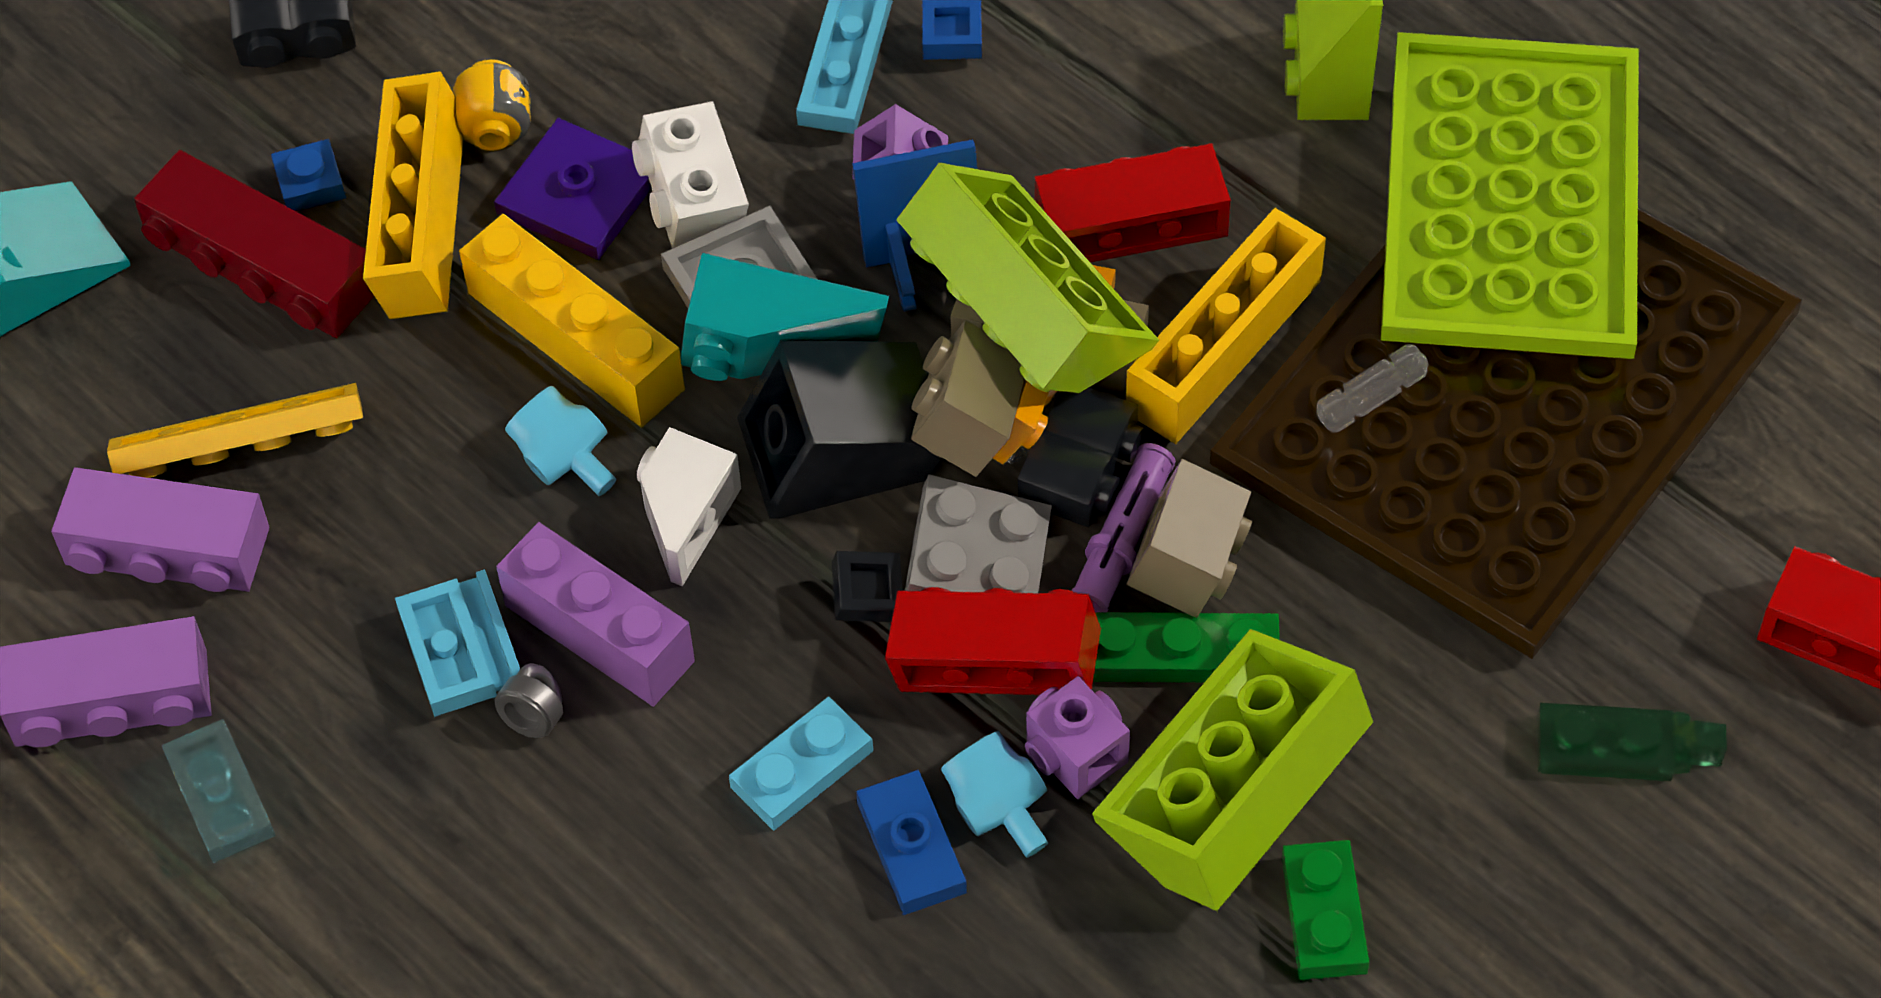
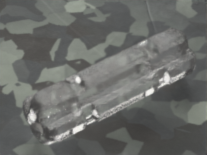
(1372, 388)

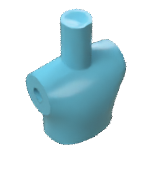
(560, 438)
(995, 789)

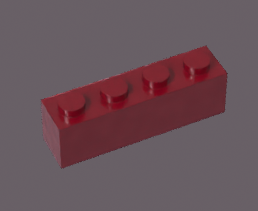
(255, 244)

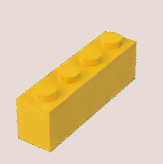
(414, 197)
(572, 320)
(1225, 324)

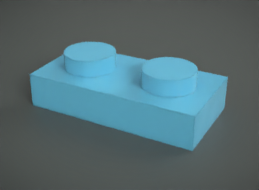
(801, 763)

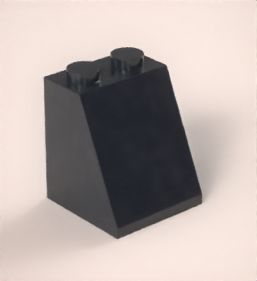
(834, 423)

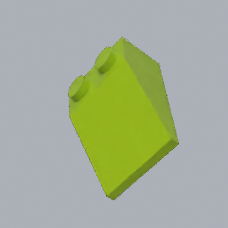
(1333, 57)

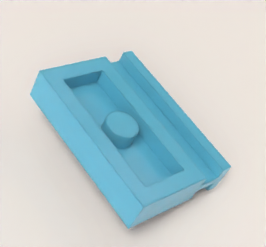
(458, 642)

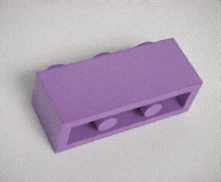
(161, 530)
(596, 614)
(104, 682)

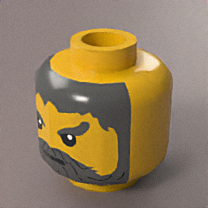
(492, 105)

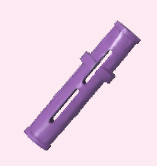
(1145, 477)

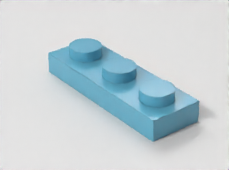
(842, 64)

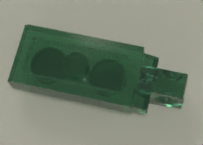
(1625, 742)

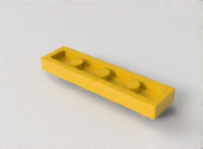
(210, 437)

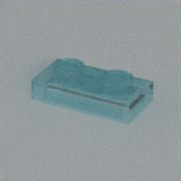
(218, 790)

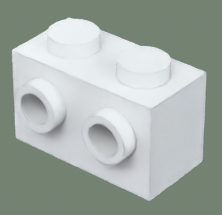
(689, 172)

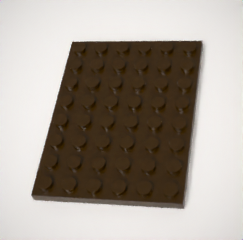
(1508, 468)

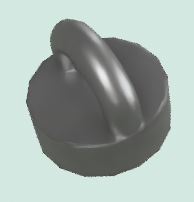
(530, 701)

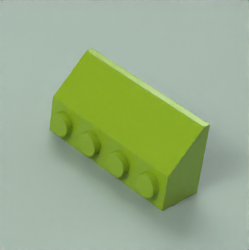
(1023, 278)
(1235, 766)

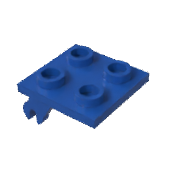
(883, 192)

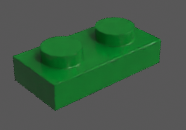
(1325, 910)

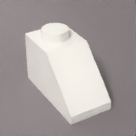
(686, 496)

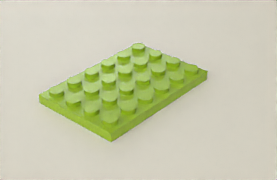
(1513, 196)

